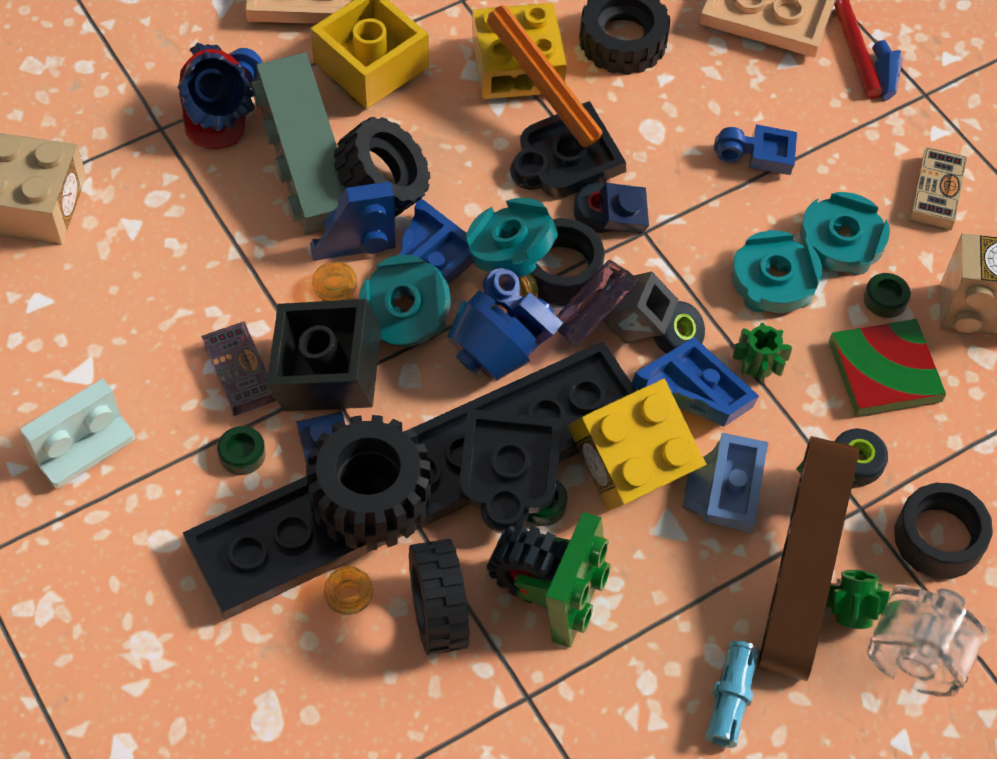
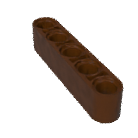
(808, 558)

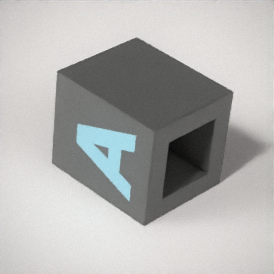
(643, 310)

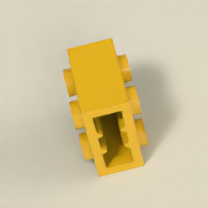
(497, 69)

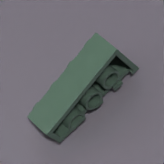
(301, 138)

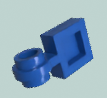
(768, 148)
(529, 310)

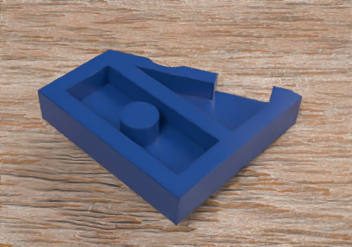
(359, 223)
(436, 242)
(699, 383)

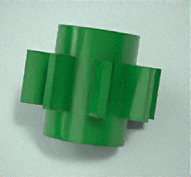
(762, 352)
(857, 599)

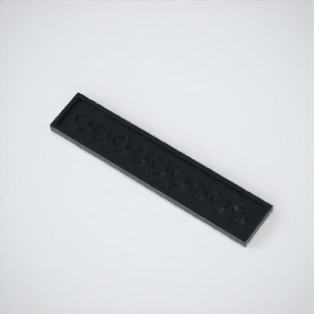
(279, 545)

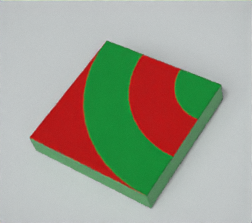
(886, 367)

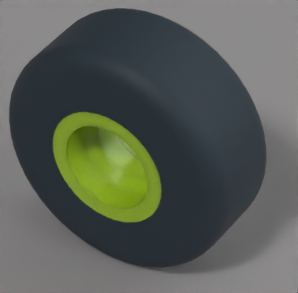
(691, 323)
(871, 448)

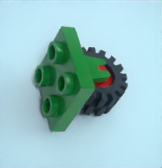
(554, 572)

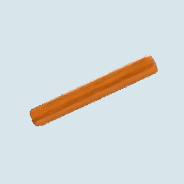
(544, 76)

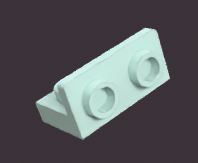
(77, 434)

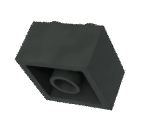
(324, 355)

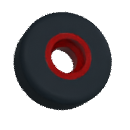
(584, 210)

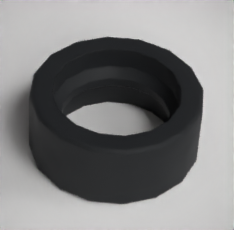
(582, 239)
(957, 502)

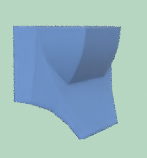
(729, 484)

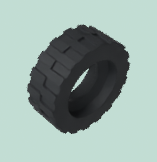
(618, 54)
(395, 149)
(439, 596)

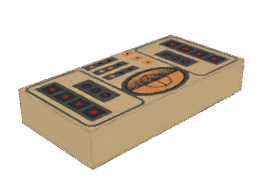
(938, 188)

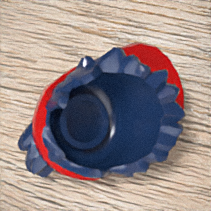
(214, 97)

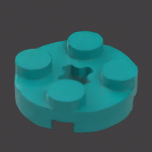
(512, 236)
(845, 253)
(772, 293)
(431, 305)

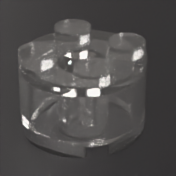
(927, 640)

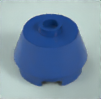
(490, 338)

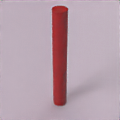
(858, 49)

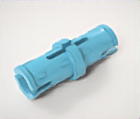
(732, 694)

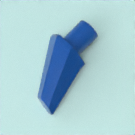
(888, 68)

